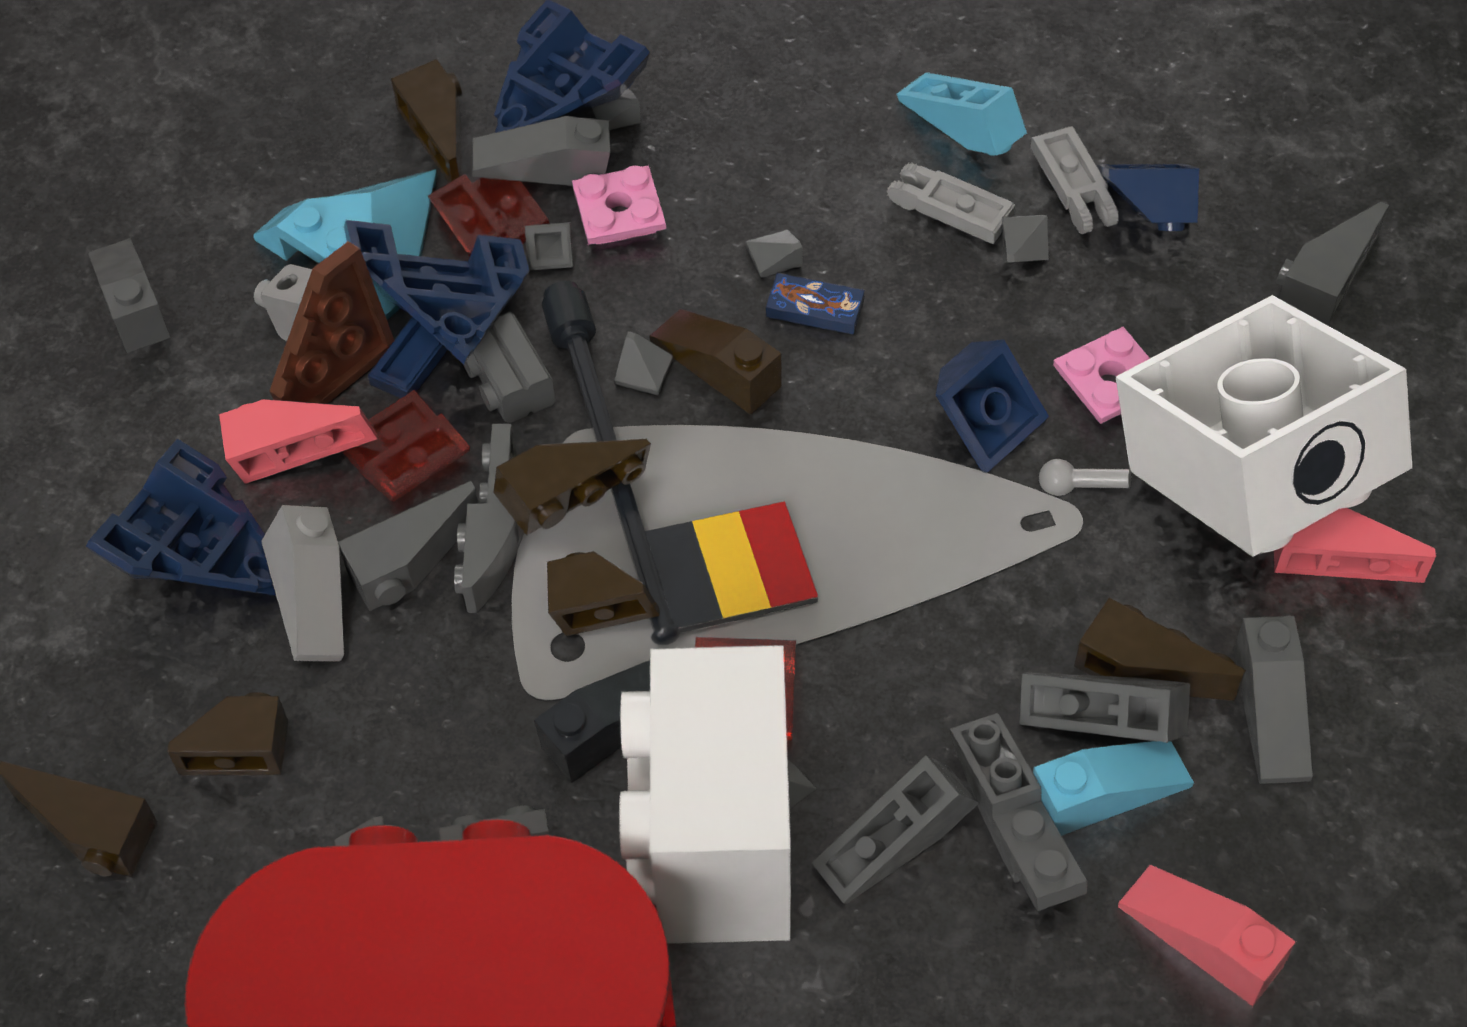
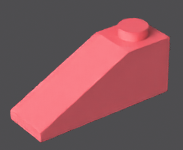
(285, 434)
(1354, 547)
(1210, 931)

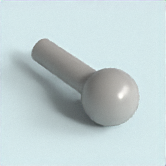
(1060, 477)

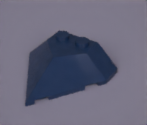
(564, 69)
(446, 296)
(186, 529)

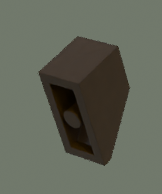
(594, 594)
(234, 738)

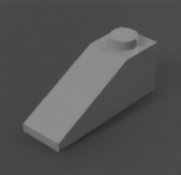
(307, 581)

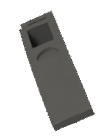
(490, 533)
(1015, 814)

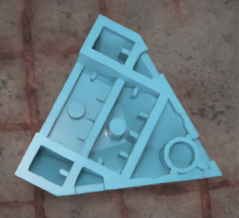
(318, 223)

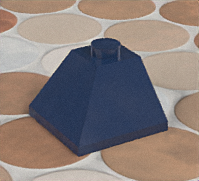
(1157, 191)
(989, 401)

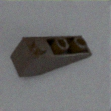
(557, 478)
(1131, 645)

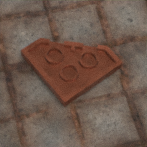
(335, 331)

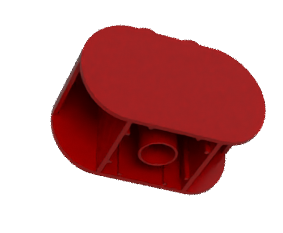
(435, 938)

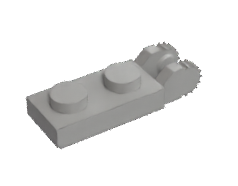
(1074, 177)
(951, 201)

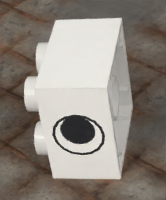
(1266, 423)

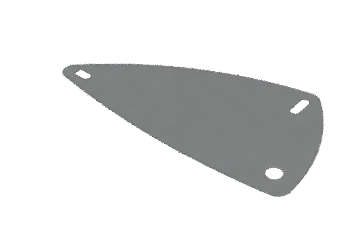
(869, 517)

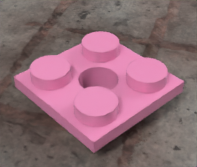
(624, 188)
(1101, 357)

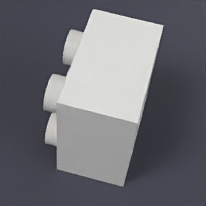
(710, 793)

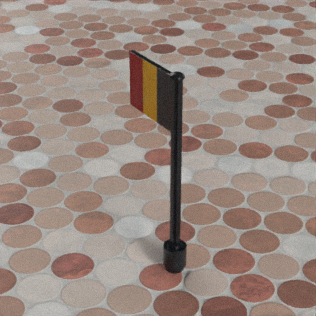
(700, 568)

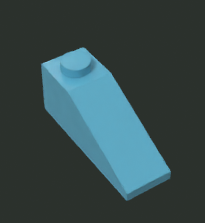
(969, 111)
(1109, 782)

